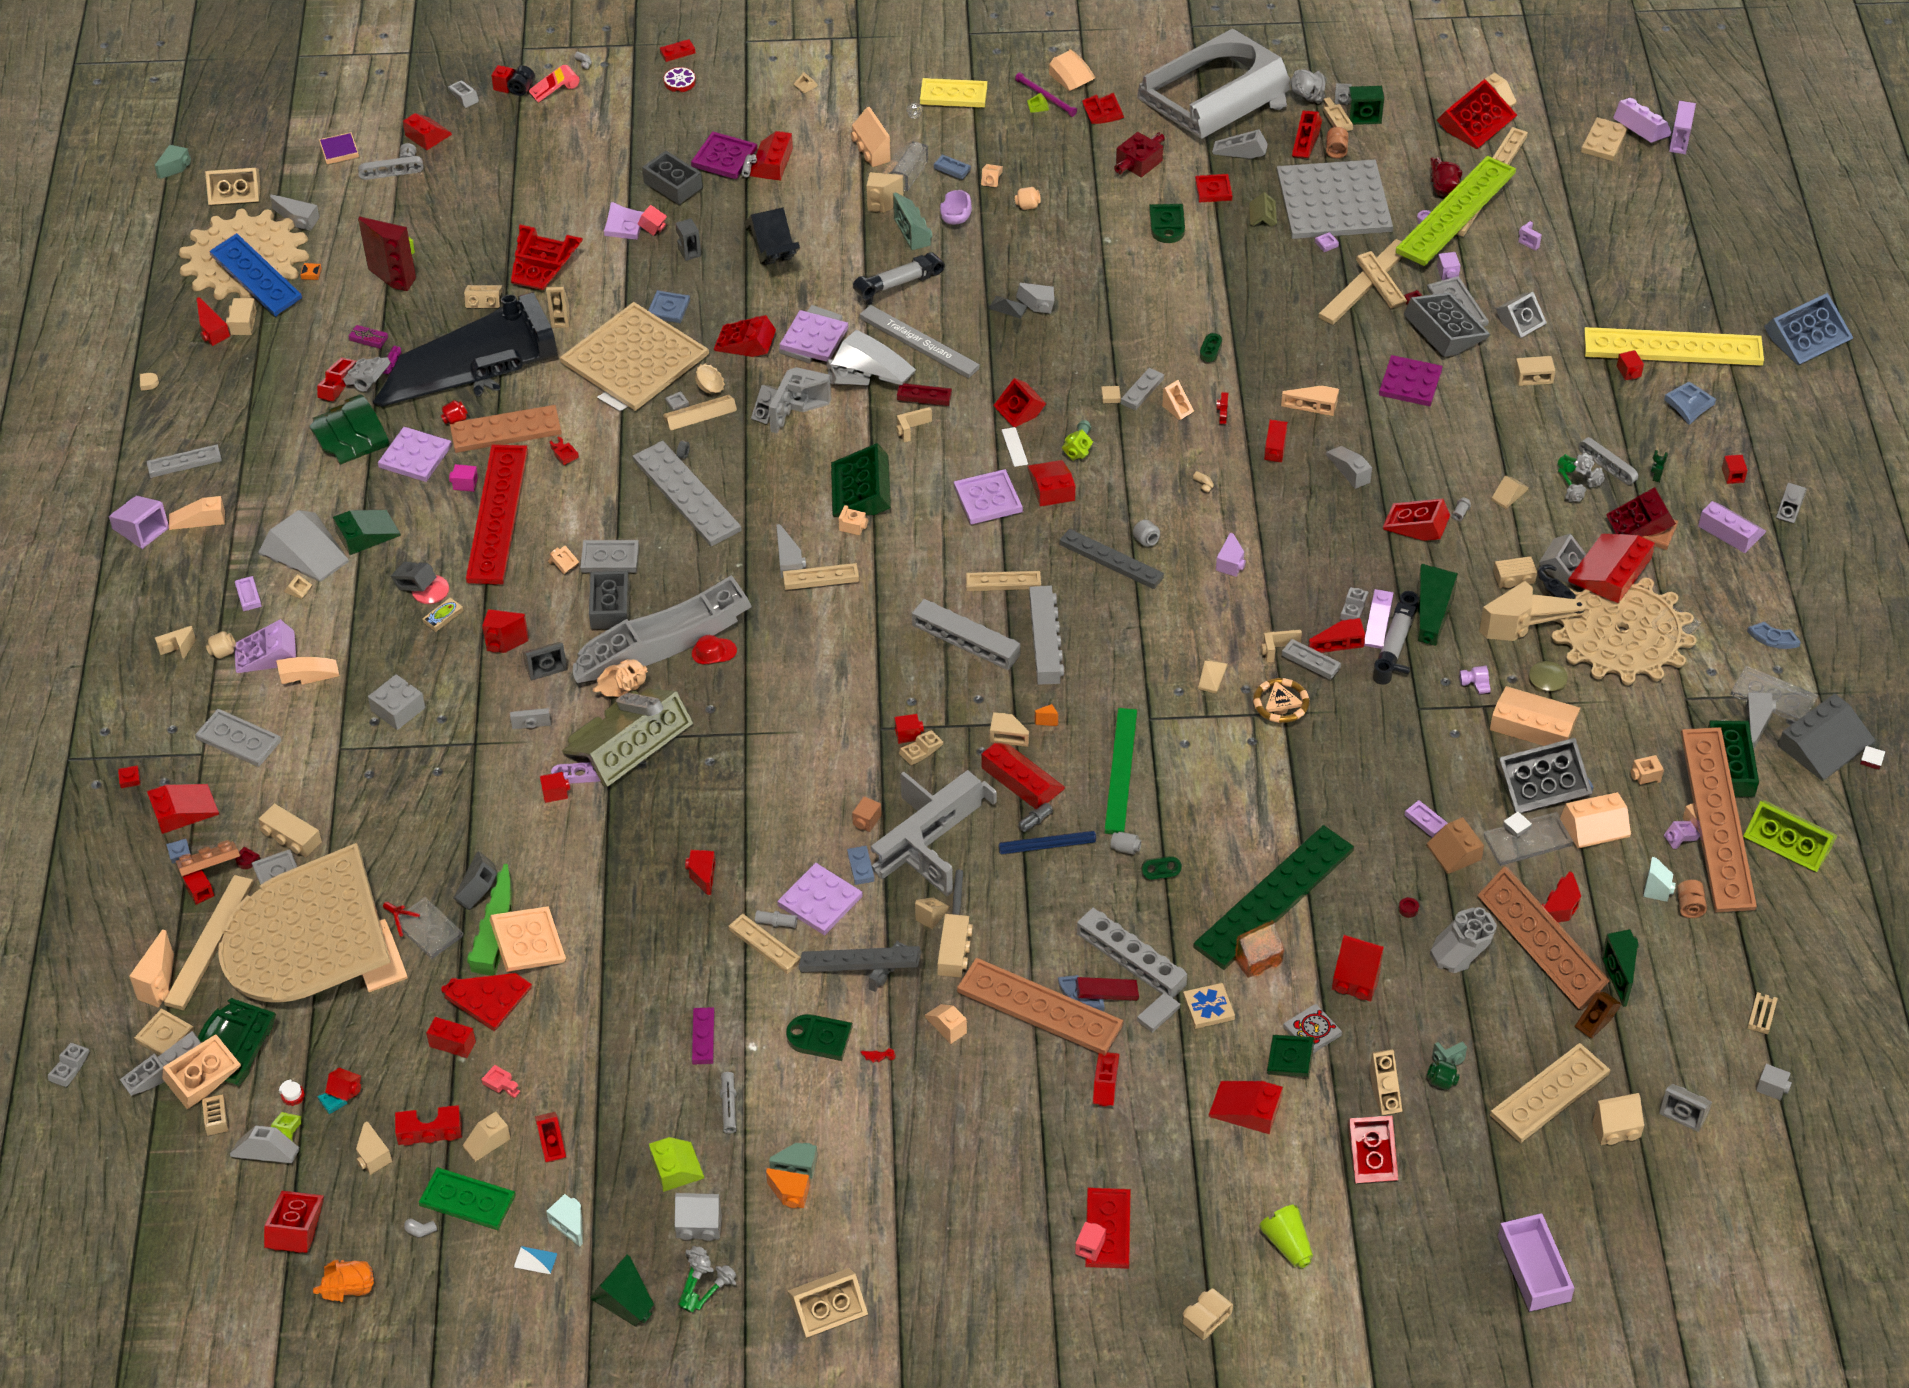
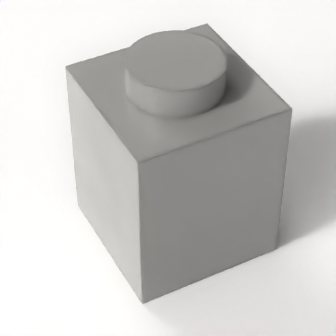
(1774, 1082)

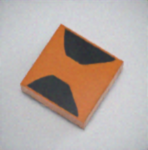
(311, 271)

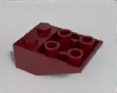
(1642, 515)

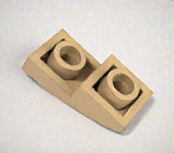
(923, 747)

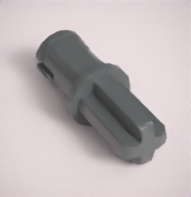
(1035, 817)

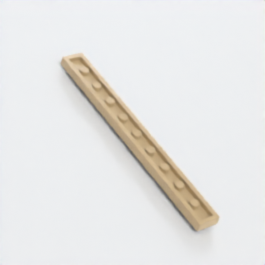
(1504, 154)

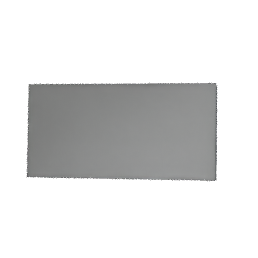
(1158, 1012)

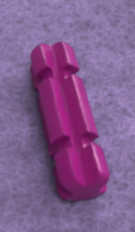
(392, 356)

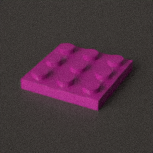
(723, 155)
(1410, 380)

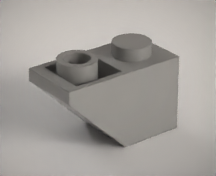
(761, 408)
(1791, 502)

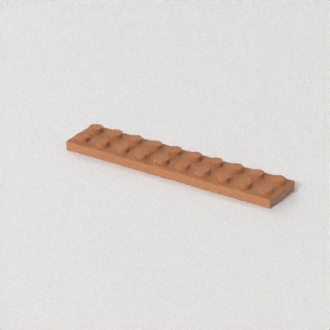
(1718, 820)

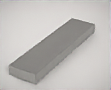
(183, 461)

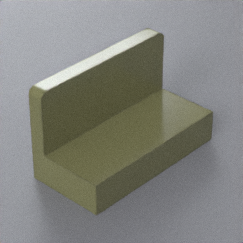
(1263, 209)

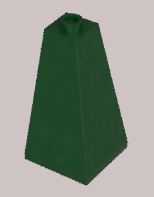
(1435, 595)

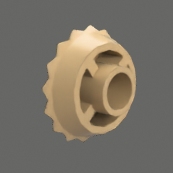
(709, 379)

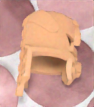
(621, 678)

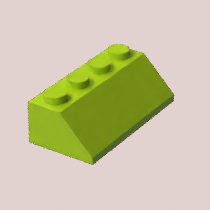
(1790, 835)

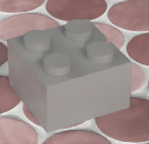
(396, 702)

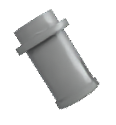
(1462, 506)

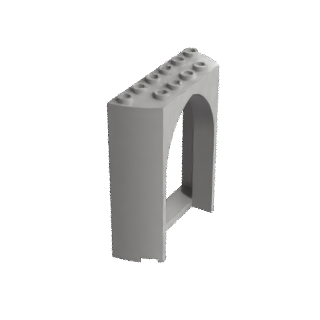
(1208, 114)

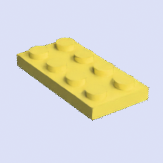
(953, 92)

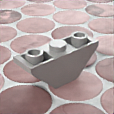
(265, 1145)

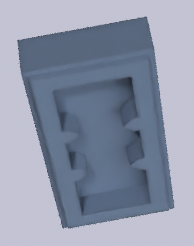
(952, 166)

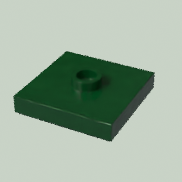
(1290, 1055)

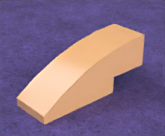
(306, 669)

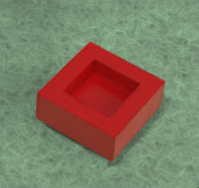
(129, 777)

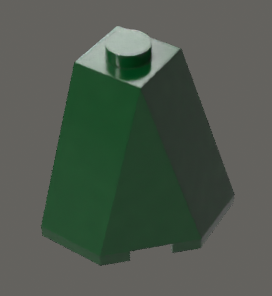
(625, 1293)

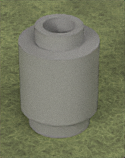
(1125, 843)

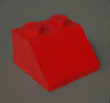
(424, 131)
(1019, 403)
(504, 630)

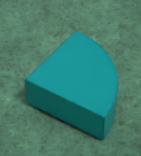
(331, 1102)

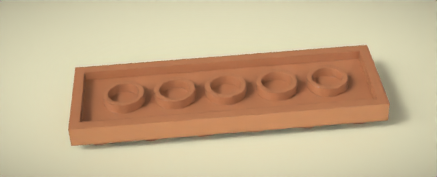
(505, 428)

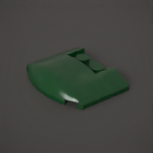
(242, 1031)

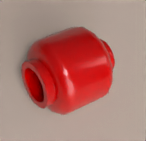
(453, 412)

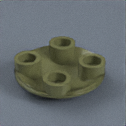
(1548, 676)

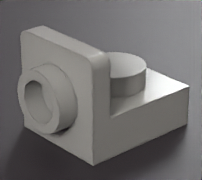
(1341, 93)

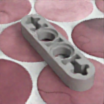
(390, 165)
(1623, 471)
(639, 704)

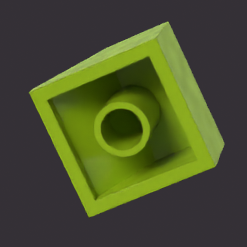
(675, 1162)

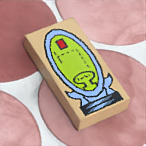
(443, 614)

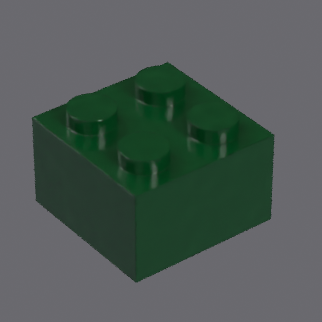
(1365, 104)

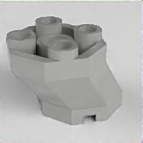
(1463, 940)

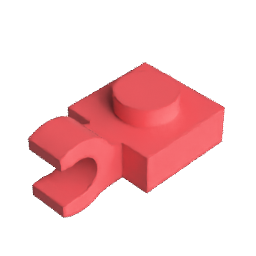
(500, 1079)

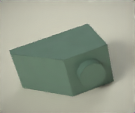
(172, 161)
(796, 1158)

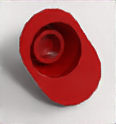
(712, 650)

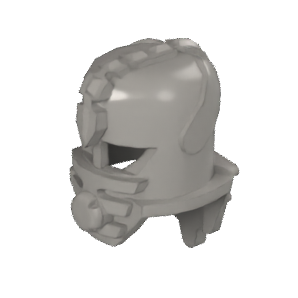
(1305, 81)

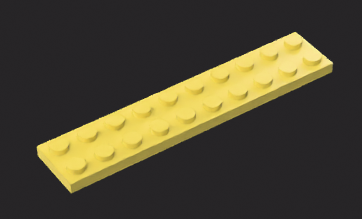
(1674, 346)

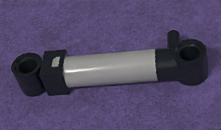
(919, 268)
(1395, 638)

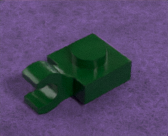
(1658, 467)

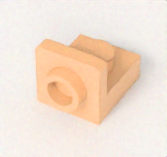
(991, 175)
(563, 559)

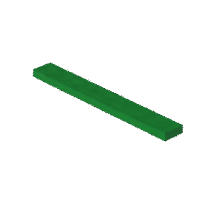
(1121, 771)

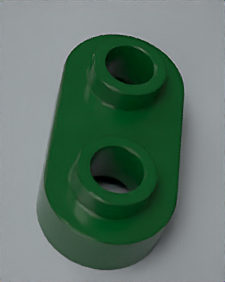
(1210, 347)
(1160, 867)

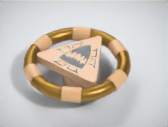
(1281, 700)

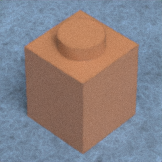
(866, 814)

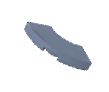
(1774, 637)
(1068, 987)

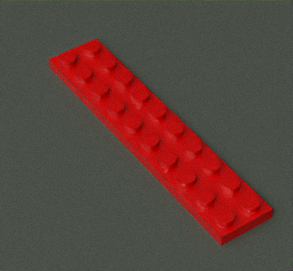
(497, 514)

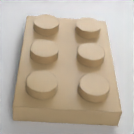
(1604, 139)

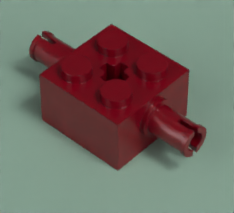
(1139, 154)

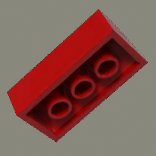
(1020, 774)

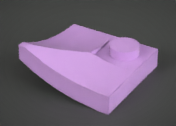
(622, 222)

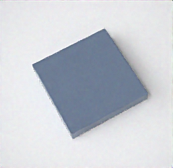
(669, 306)

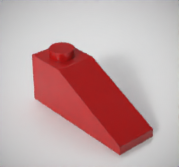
(1307, 134)
(212, 326)
(1341, 636)
(1106, 1079)

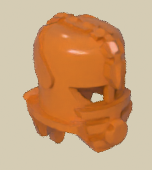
(345, 1279)

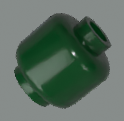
(1442, 1074)

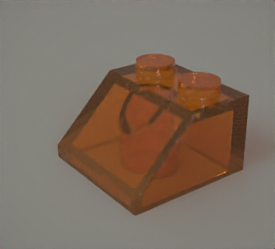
(1259, 949)

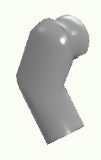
(585, 59)
(748, 164)
(418, 1229)

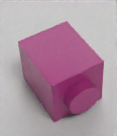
(464, 478)

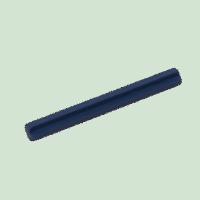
(1047, 842)

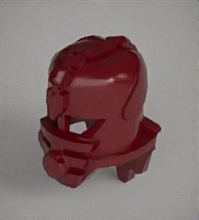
(1445, 176)

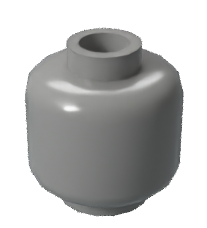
(1146, 533)

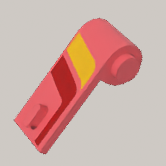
(553, 81)

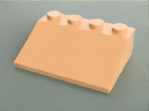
(1533, 717)

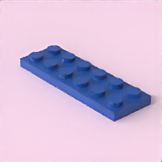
(255, 274)

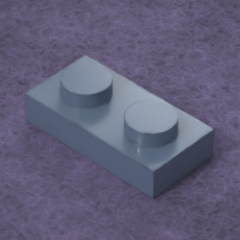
(860, 865)

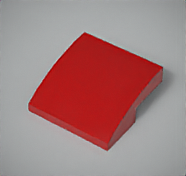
(1103, 109)

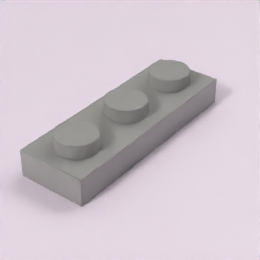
(1142, 389)
(1311, 659)

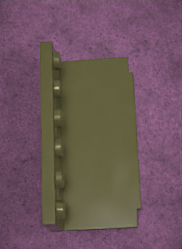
(628, 737)

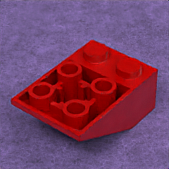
(746, 337)

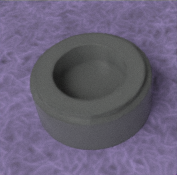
(683, 449)

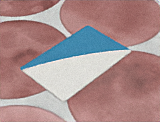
(535, 1260)

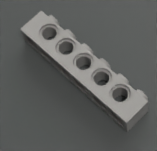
(1159, 974)

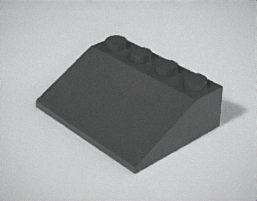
(1445, 323)
(1826, 737)
(1544, 776)

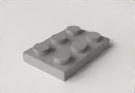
(609, 555)

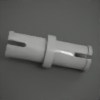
(776, 919)

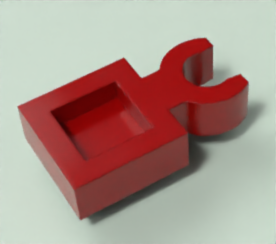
(1222, 405)
(564, 452)

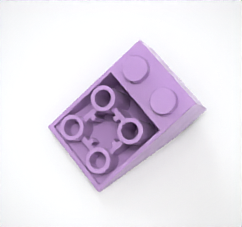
(264, 647)

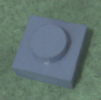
(177, 849)

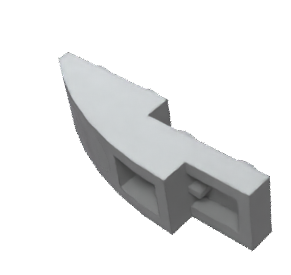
(150, 1071)

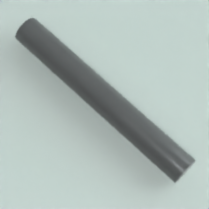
(957, 892)

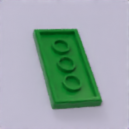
(467, 1198)

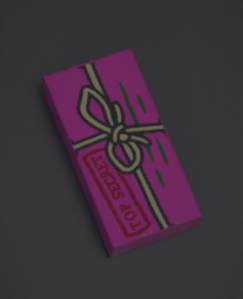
(368, 336)

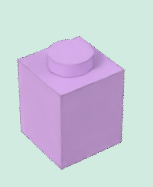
(1448, 265)

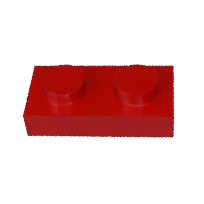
(677, 50)

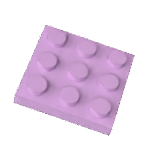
(814, 335)
(414, 454)
(988, 496)
(820, 899)

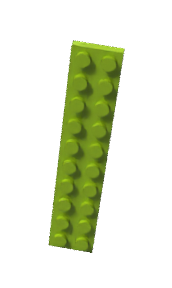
(1455, 210)

